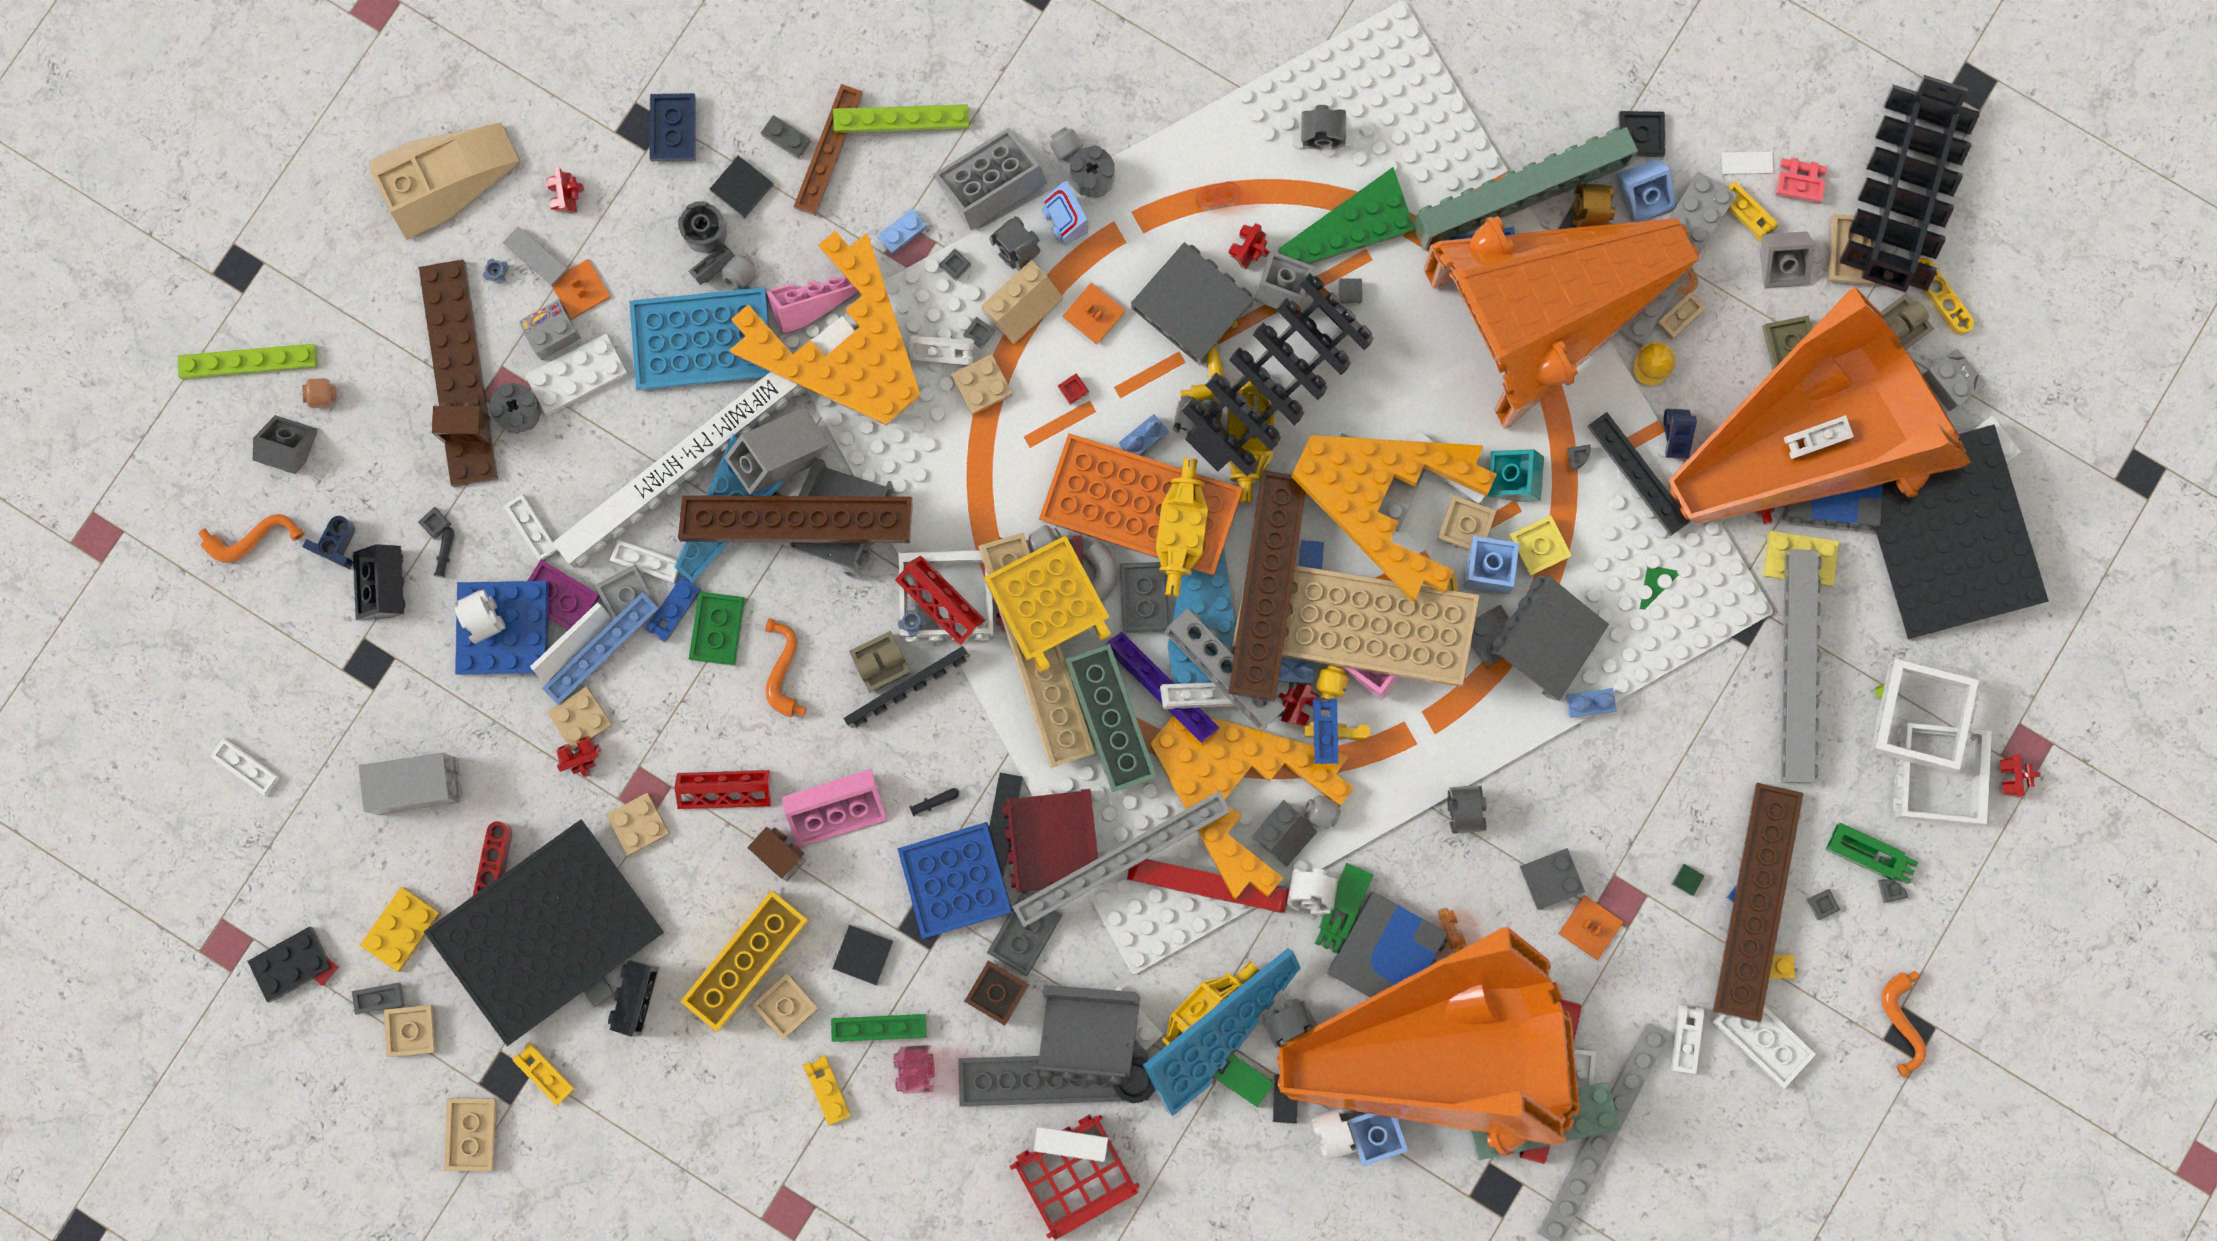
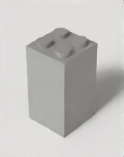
(776, 450)
(410, 783)

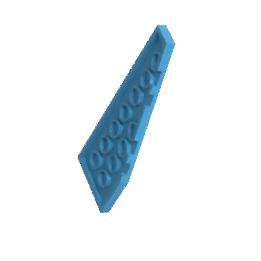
(1212, 601)
(1191, 1059)

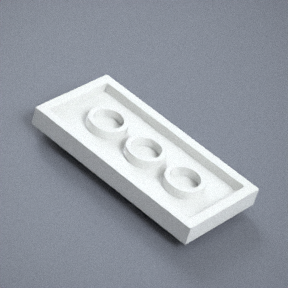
(576, 374)
(1768, 1045)

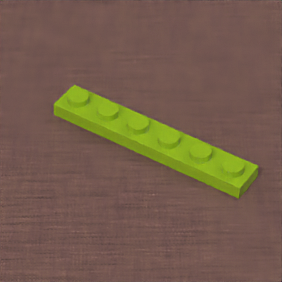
(901, 118)
(247, 361)

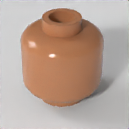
(318, 393)

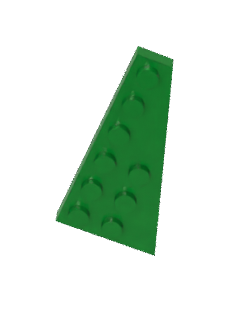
(1362, 220)

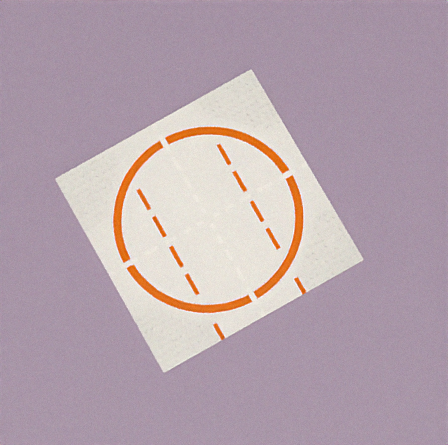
(1421, 373)

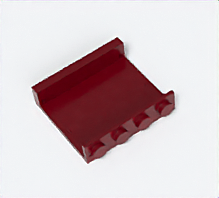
(1049, 837)

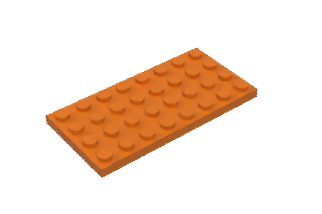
(1121, 498)

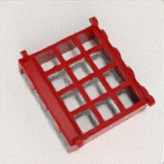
(1092, 1208)

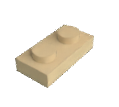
(1681, 315)

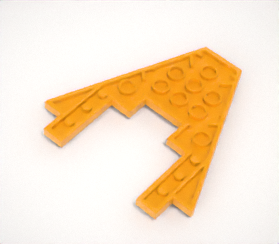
(864, 371)
(1351, 480)
(1219, 765)

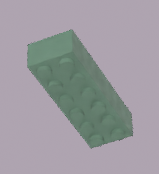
(1110, 718)
(1595, 1117)

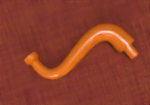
(228, 554)
(774, 696)
(1892, 991)

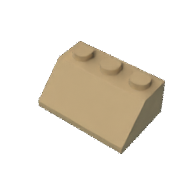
(1022, 302)

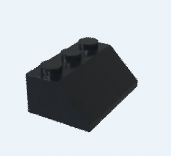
(378, 582)
(633, 998)

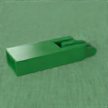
(1861, 850)
(1348, 899)
(1244, 1080)

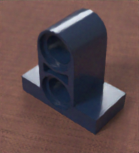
(1679, 432)
(331, 536)

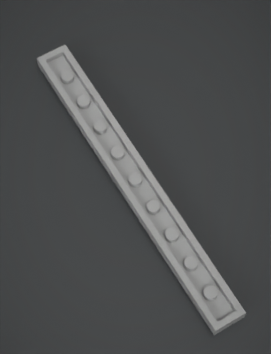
(1121, 859)
(1597, 1146)

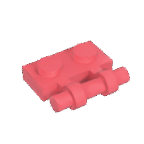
(1800, 186)

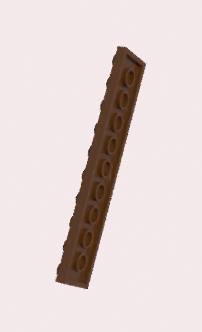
(456, 363)
(795, 519)
(1267, 587)
(1758, 902)

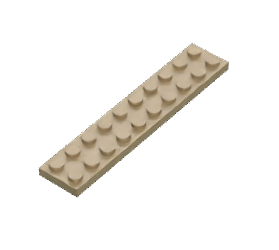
(1048, 692)

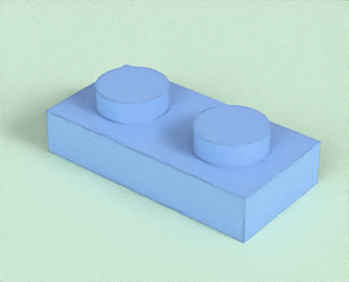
(902, 231)

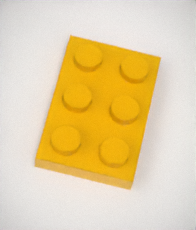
(400, 929)

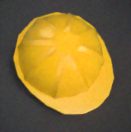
(1654, 363)

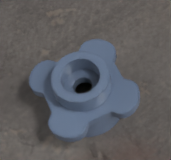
(493, 264)
(911, 616)

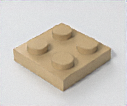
(981, 384)
(1464, 521)
(579, 717)
(637, 824)
(785, 1006)
(409, 1030)

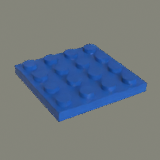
(522, 642)
(954, 880)

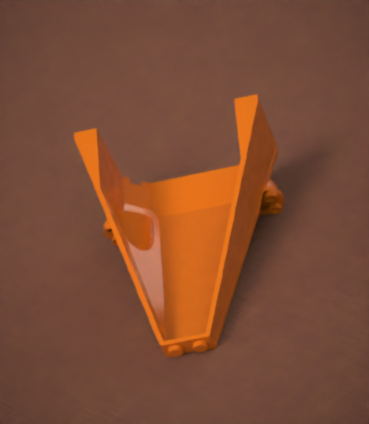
(1557, 294)
(1836, 370)
(1451, 1047)

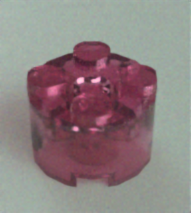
(914, 1069)

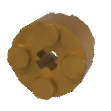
(1593, 205)

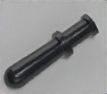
(446, 543)
(939, 799)

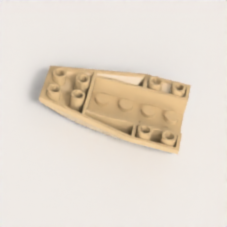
(441, 175)

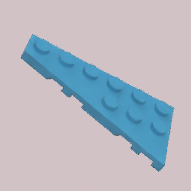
(698, 555)

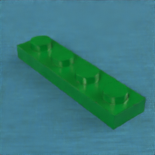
(878, 1027)

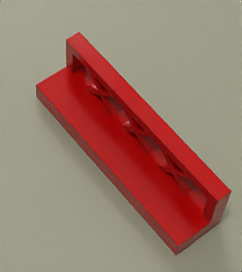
(942, 596)
(723, 784)

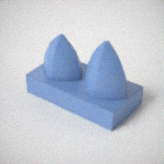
(1144, 436)
(1296, 671)
(1591, 703)

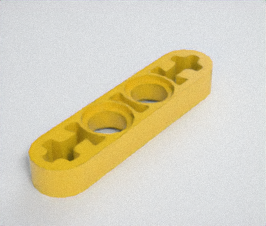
(1947, 293)

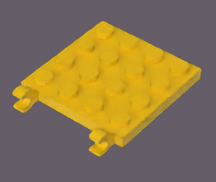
(1047, 600)

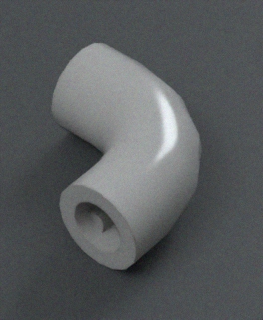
(1104, 568)

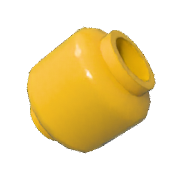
(1332, 682)

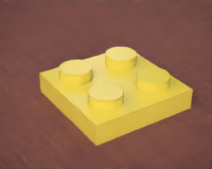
(1540, 545)

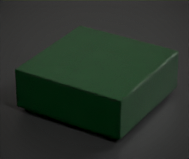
(1687, 879)

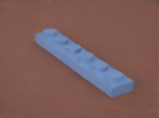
(600, 648)

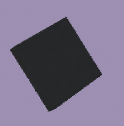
(1646, 130)
(741, 186)
(862, 955)

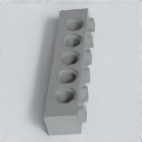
(1211, 666)

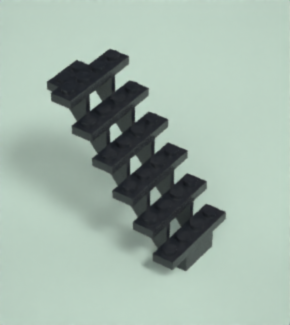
(1935, 103)
(1208, 434)

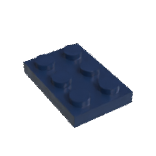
(673, 127)

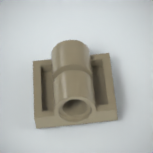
(1907, 320)
(880, 662)

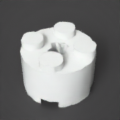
(478, 616)
(1312, 891)
(1335, 1133)

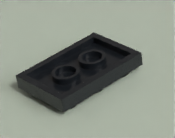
(289, 964)

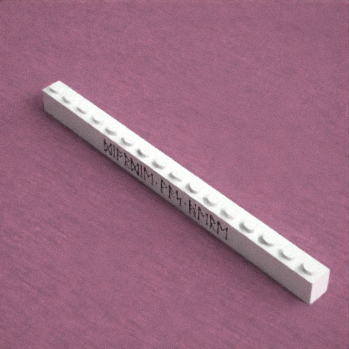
(687, 458)

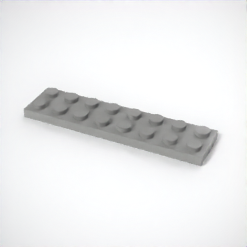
(1700, 212)

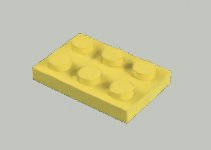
(1780, 542)

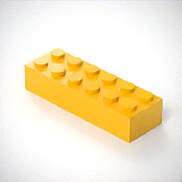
(745, 961)

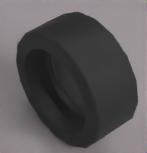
(1137, 1098)

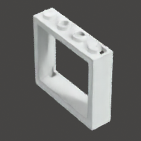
(945, 558)
(1887, 706)
(1980, 777)

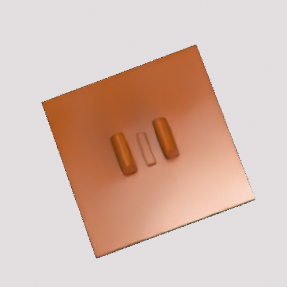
(580, 289)
(1094, 313)
(1590, 927)

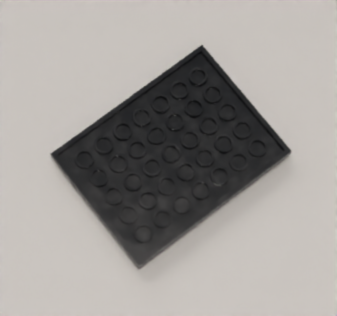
(1959, 543)
(543, 932)

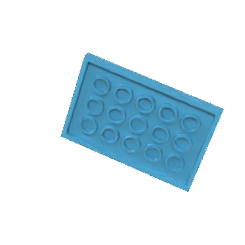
(691, 337)

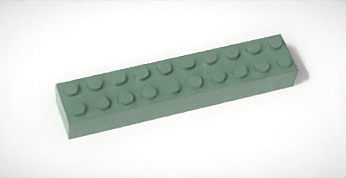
(1525, 188)

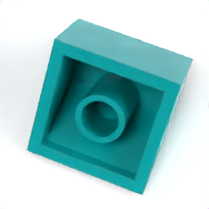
(1518, 475)

